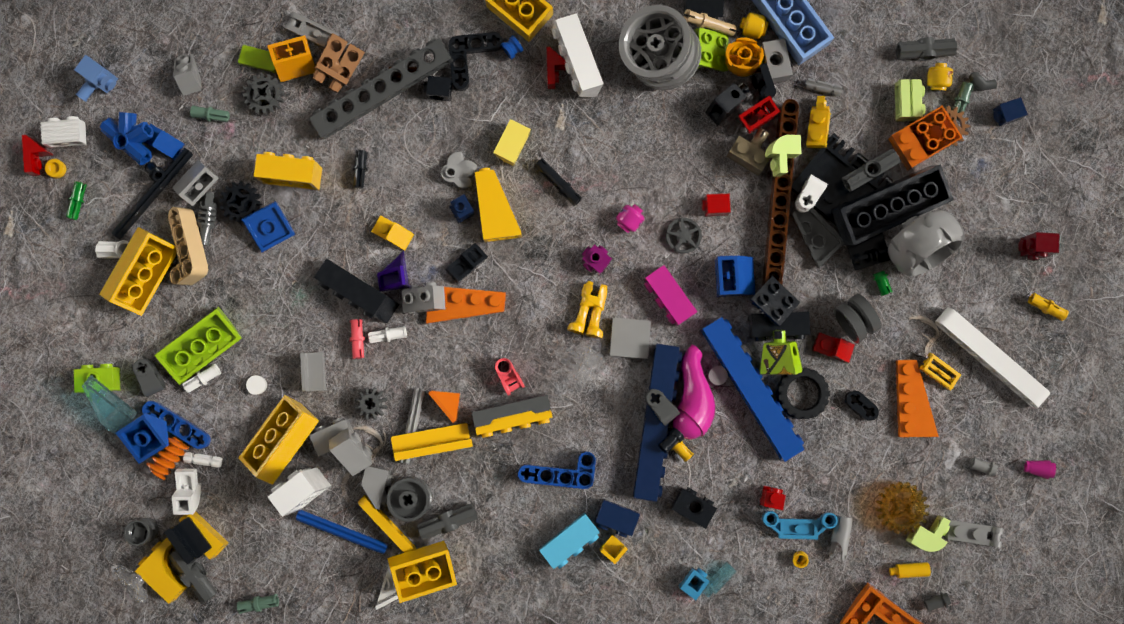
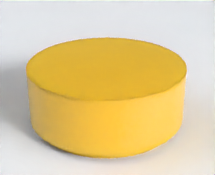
(55, 168)

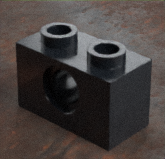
(702, 515)

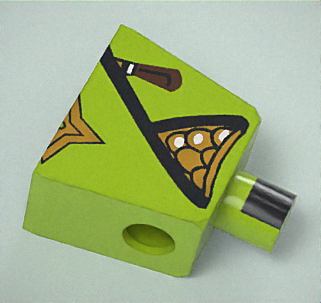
(780, 356)

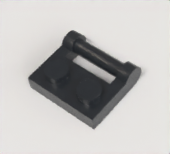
(763, 82)

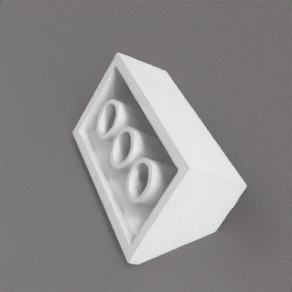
(577, 55)

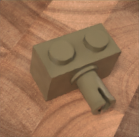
(750, 153)

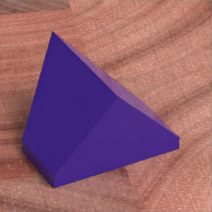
(394, 275)

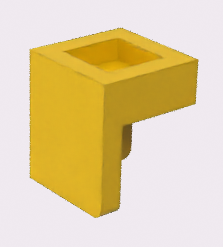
(613, 549)

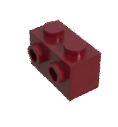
(1039, 245)

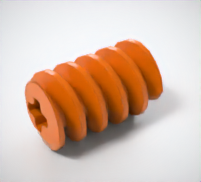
(167, 457)

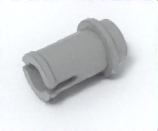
(983, 466)

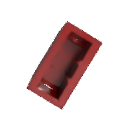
(758, 114)

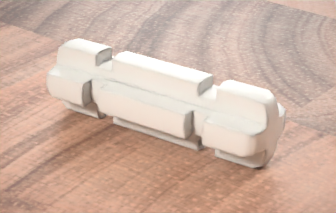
(201, 459)

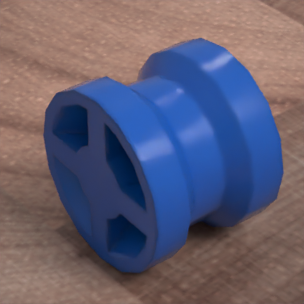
(512, 47)

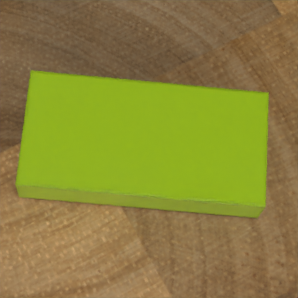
(256, 59)

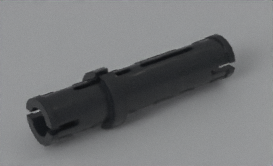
(561, 185)

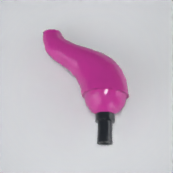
(696, 405)

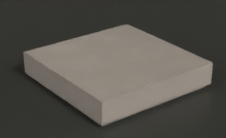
(630, 338)

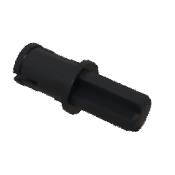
(360, 168)

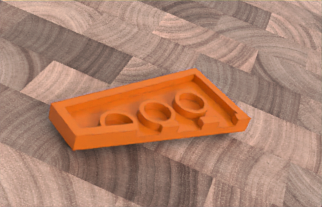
(468, 303)
(913, 407)

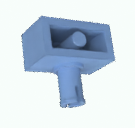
(95, 77)

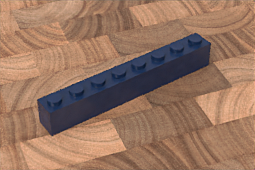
(654, 432)

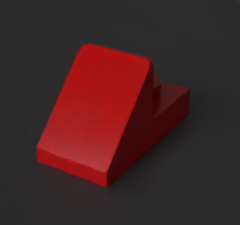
(554, 64)
(31, 152)
(833, 347)

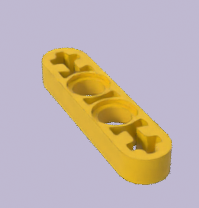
(386, 525)

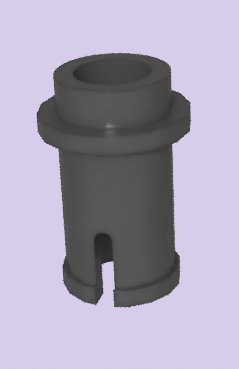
(937, 602)

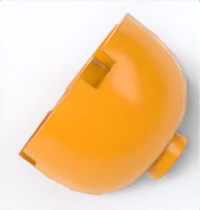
(743, 57)

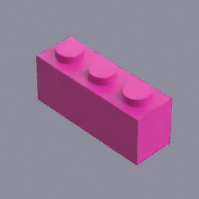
(669, 296)

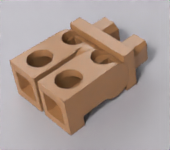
(330, 65)

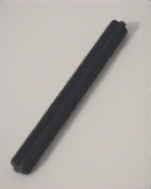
(152, 193)

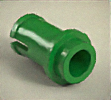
(883, 283)

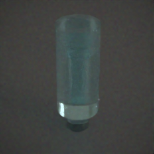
(719, 579)

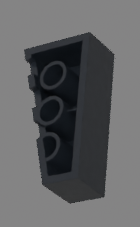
(356, 291)

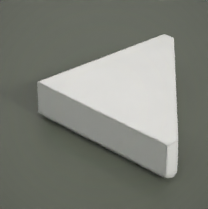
(388, 591)

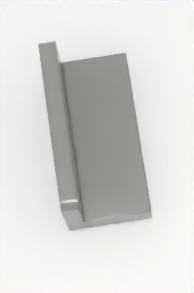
(313, 371)

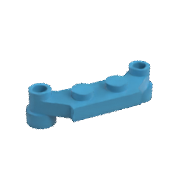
(799, 528)

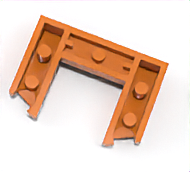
(871, 602)

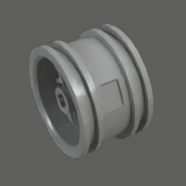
(657, 26)

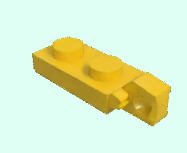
(818, 124)

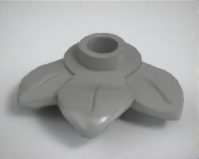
(461, 168)

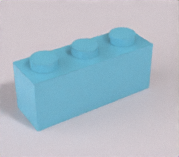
(570, 541)

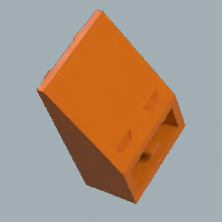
(925, 137)

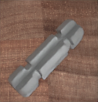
(823, 87)

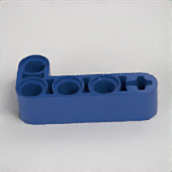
(556, 472)

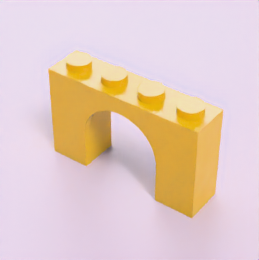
(156, 568)

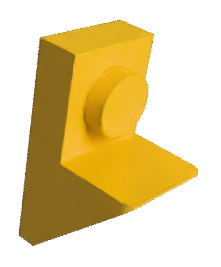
(392, 232)

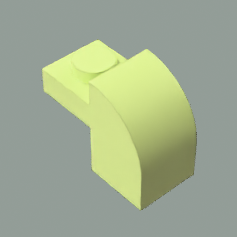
(779, 150)
(930, 539)

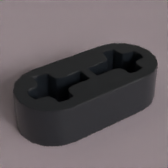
(858, 409)

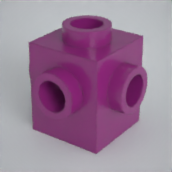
(596, 266)

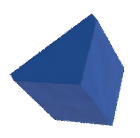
(144, 436)

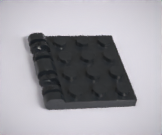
(830, 168)

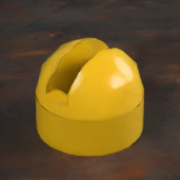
(803, 561)

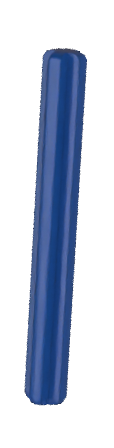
(341, 531)

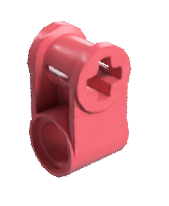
(509, 377)

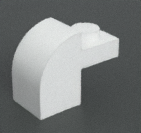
(187, 493)

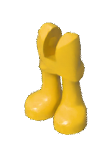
(589, 301)

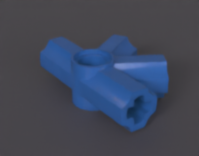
(129, 136)

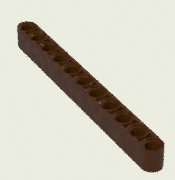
(783, 193)

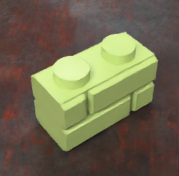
(909, 100)

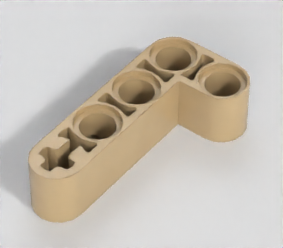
(188, 246)

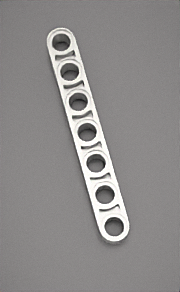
(992, 357)

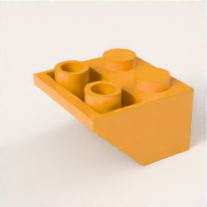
(292, 58)

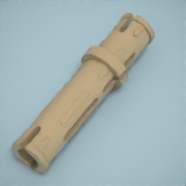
(703, 20)

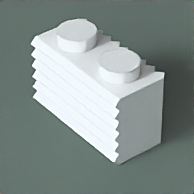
(63, 132)

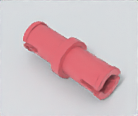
(357, 339)

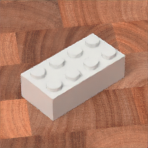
(298, 491)

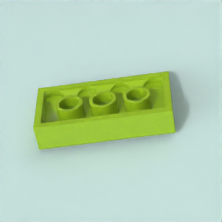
(198, 346)

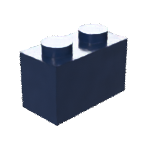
(617, 518)

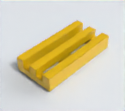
(927, 363)

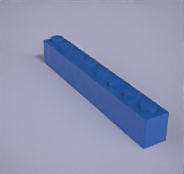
(752, 389)

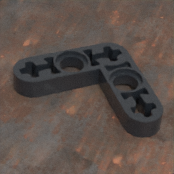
(462, 52)

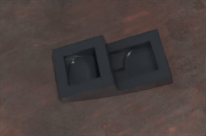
(466, 263)

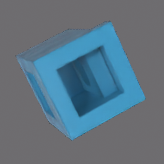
(694, 590)

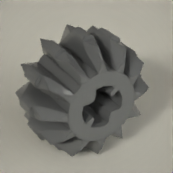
(366, 408)

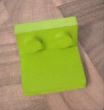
(712, 49)

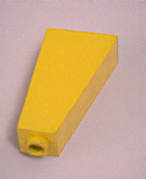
(495, 212)

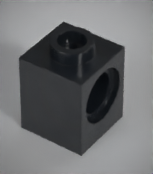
(438, 88)

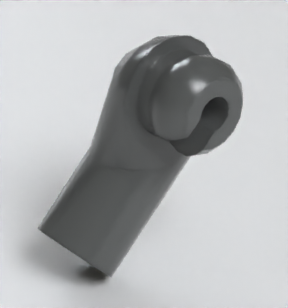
(980, 83)

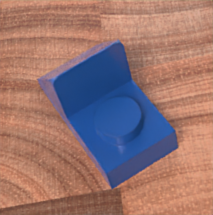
(165, 142)

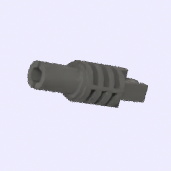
(206, 217)

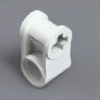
(811, 191)

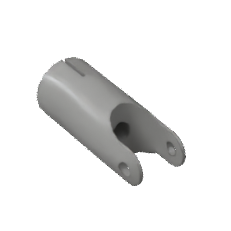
(841, 535)

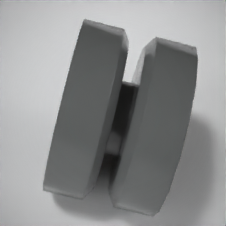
(857, 318)
(401, 507)

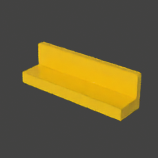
(431, 441)

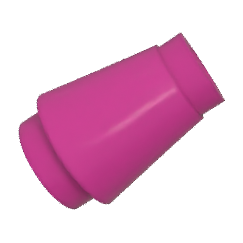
(1041, 468)

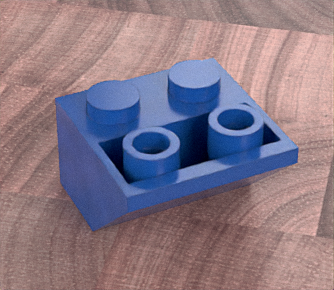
(734, 276)

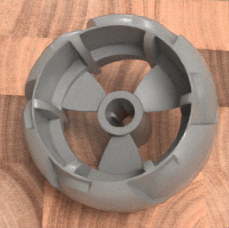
(925, 242)

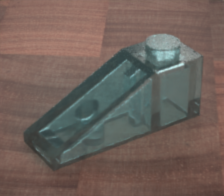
(109, 408)

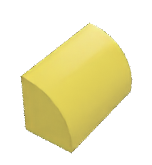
(512, 142)

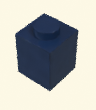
(1009, 112)

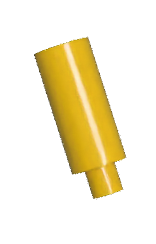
(911, 570)

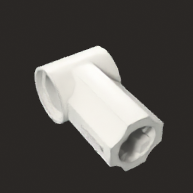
(110, 250)

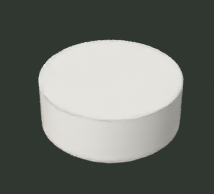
(256, 385)

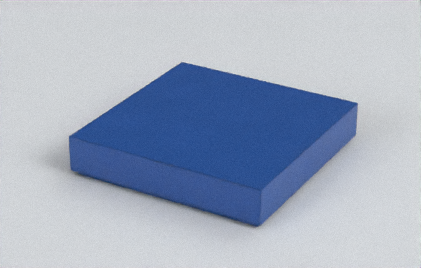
(268, 226)

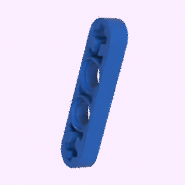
(177, 422)

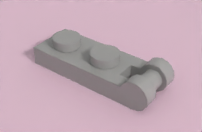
(314, 32)
(974, 533)

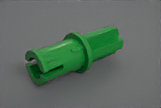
(76, 200)

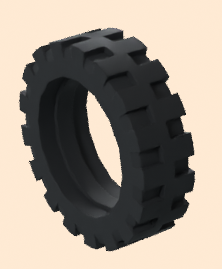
(821, 402)

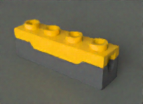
(512, 415)

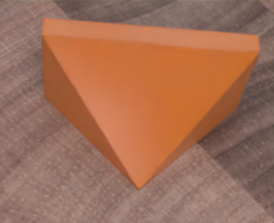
(447, 402)

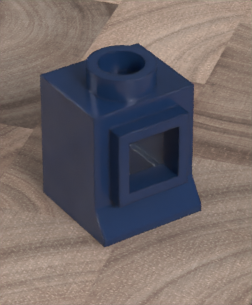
(461, 208)

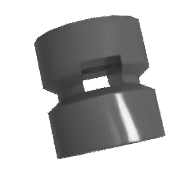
(141, 531)

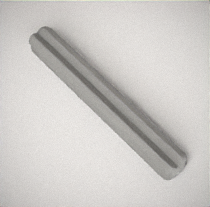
(414, 414)

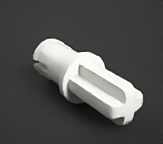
(387, 334)
(201, 378)

